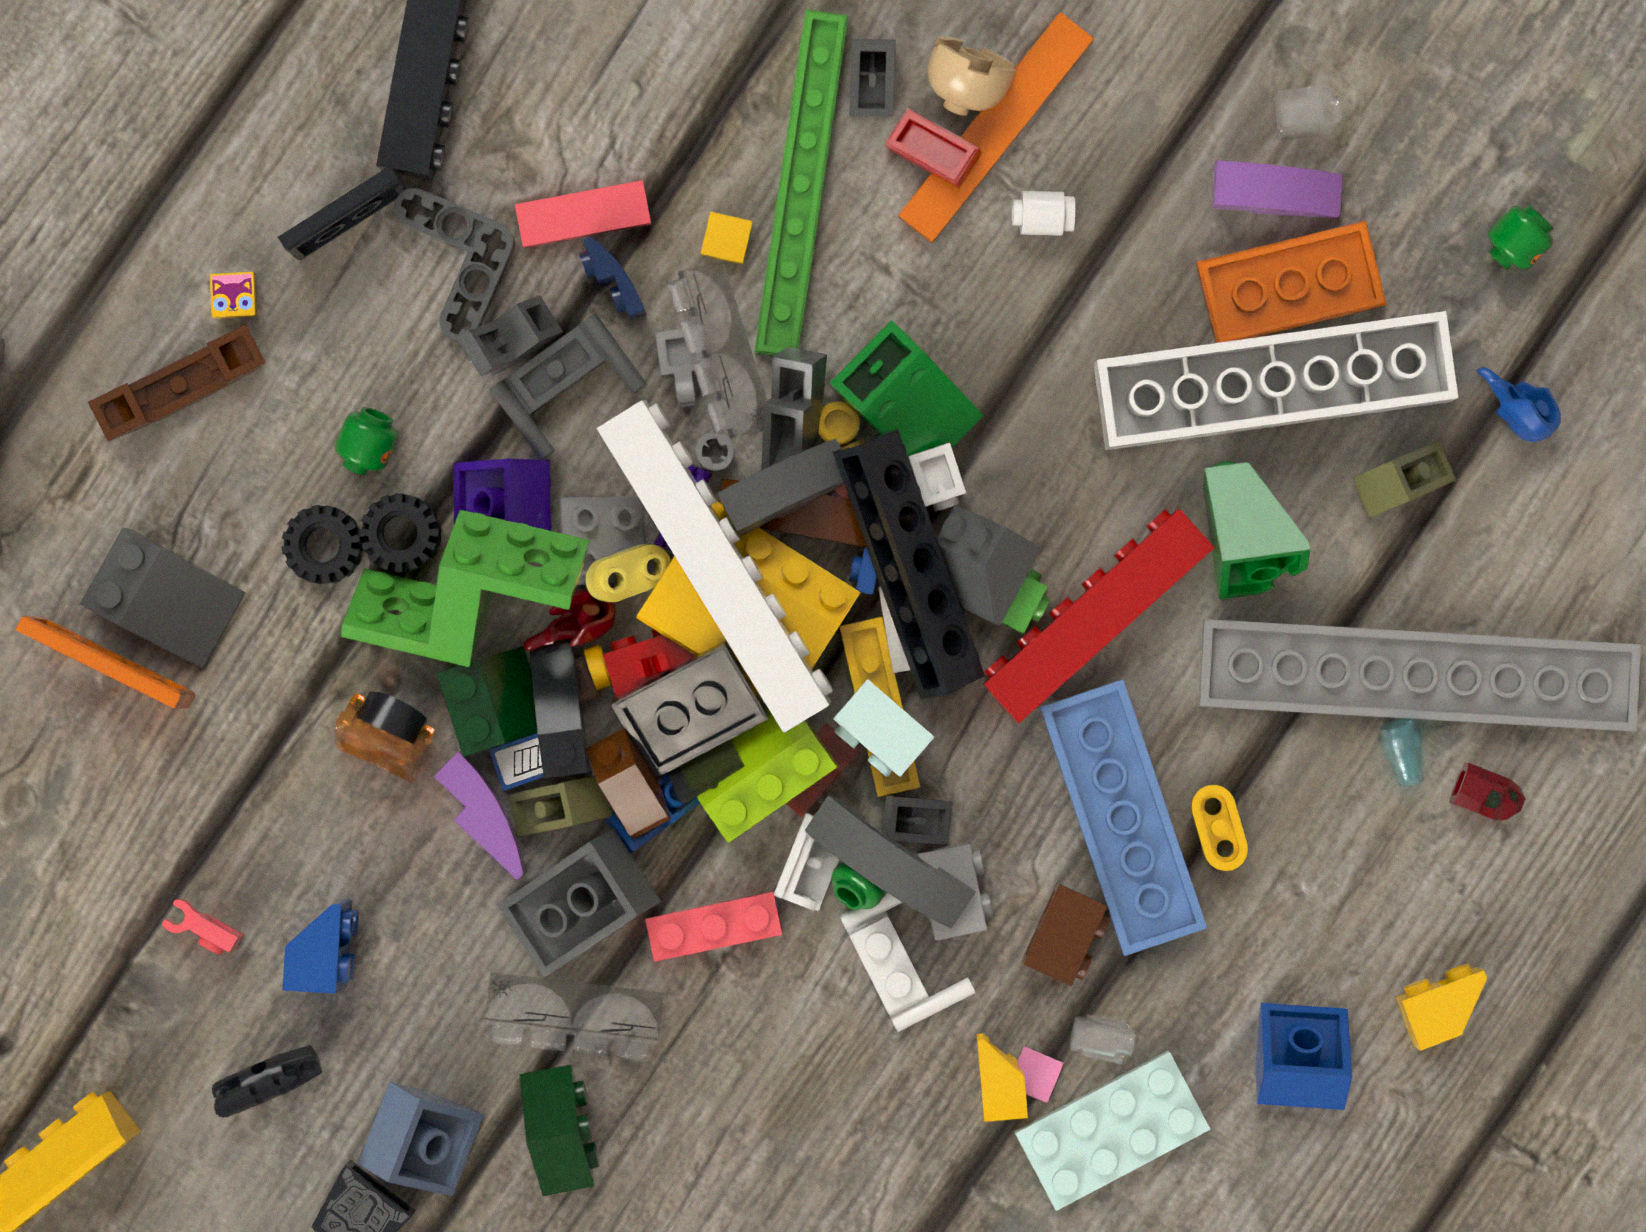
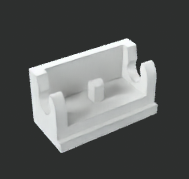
(806, 871)

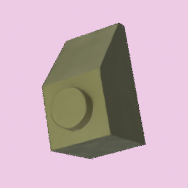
(1404, 479)
(558, 806)

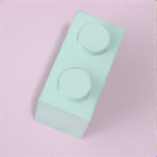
(882, 729)

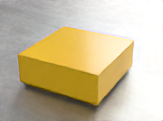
(726, 238)

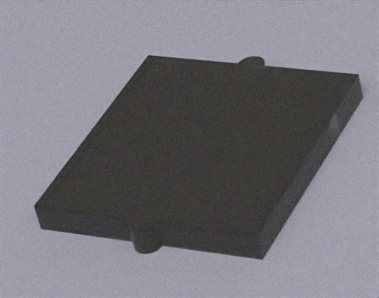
(705, 771)

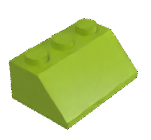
(774, 773)

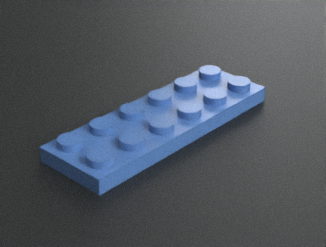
(1123, 817)

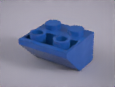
(320, 954)

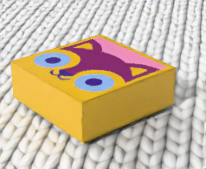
(233, 295)

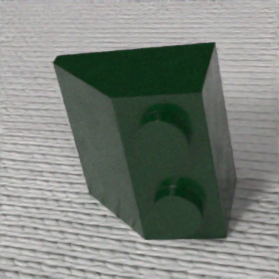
(490, 700)

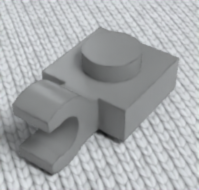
(677, 362)

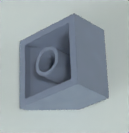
(420, 1140)

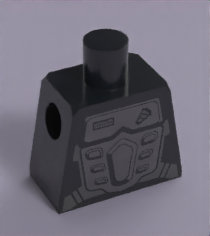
(361, 1205)

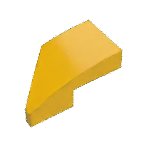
(1001, 1083)

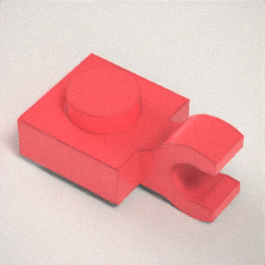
(213, 933)

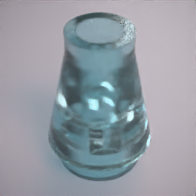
(1403, 750)

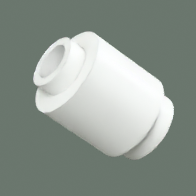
(1043, 213)

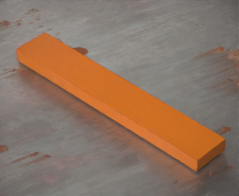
(999, 126)

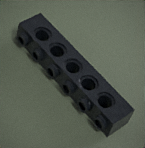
(909, 564)

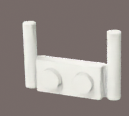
(892, 968)

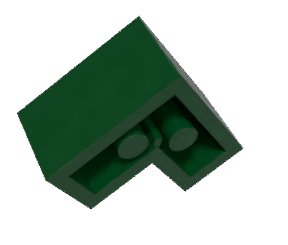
(557, 1130)

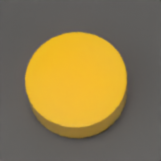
(838, 422)
(597, 667)

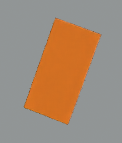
(1291, 283)
(106, 661)

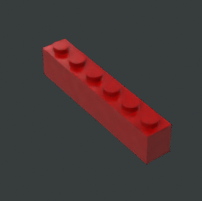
(1098, 615)

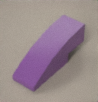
(1276, 190)
(483, 813)

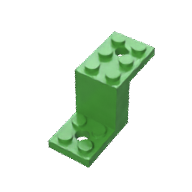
(478, 560)

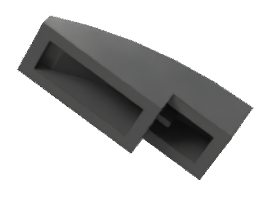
(795, 404)
(782, 487)

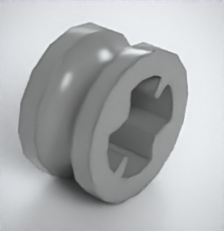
(706, 462)

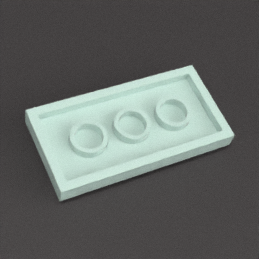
(1112, 1130)

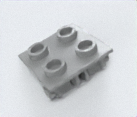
(607, 523)

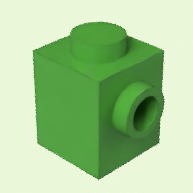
(1028, 603)

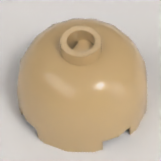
(968, 76)

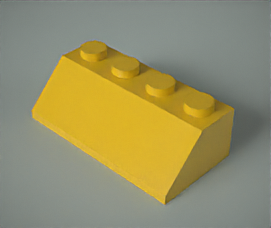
(62, 1157)

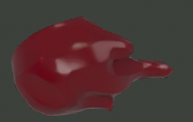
(581, 624)

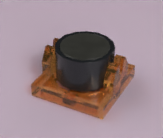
(384, 734)

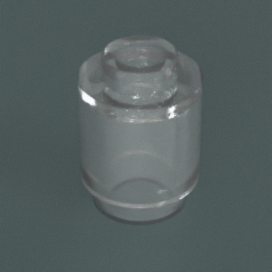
(1102, 1038)

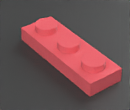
(713, 926)

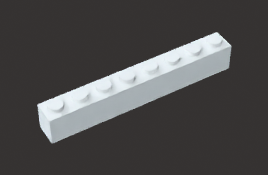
(715, 565)

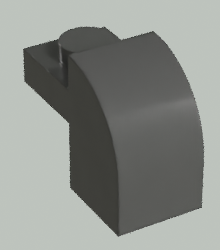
(510, 337)

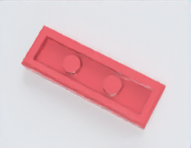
(583, 214)

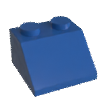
(1303, 1056)

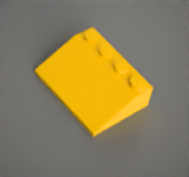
(808, 593)

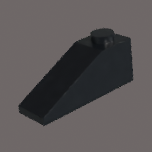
(559, 711)

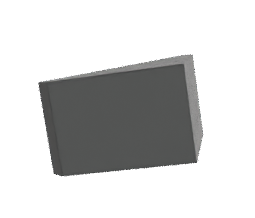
(872, 77)
(916, 819)

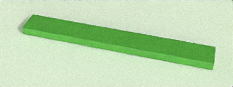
(801, 182)

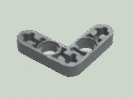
(471, 243)

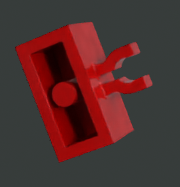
(637, 663)

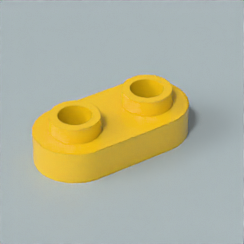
(1219, 827)

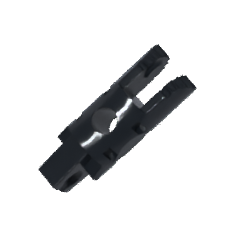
(265, 1081)

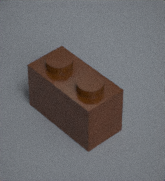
(1066, 934)

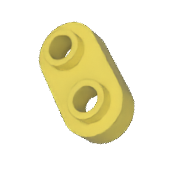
(630, 570)

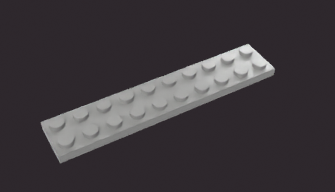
(1419, 675)

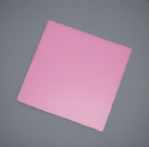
(1039, 1072)

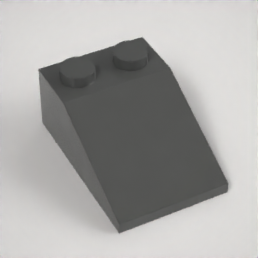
(162, 597)
(579, 902)

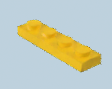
(870, 659)

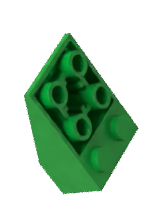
(901, 388)

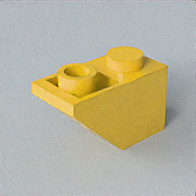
(1443, 1008)

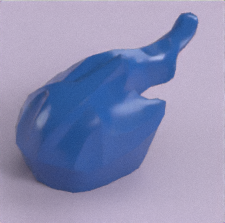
(1529, 411)

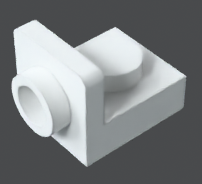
(937, 476)

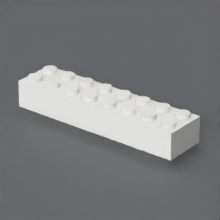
(1275, 380)

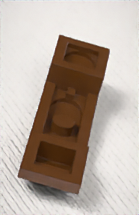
(177, 384)
(824, 519)

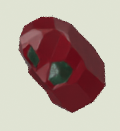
(1486, 793)

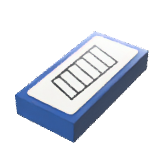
(517, 762)

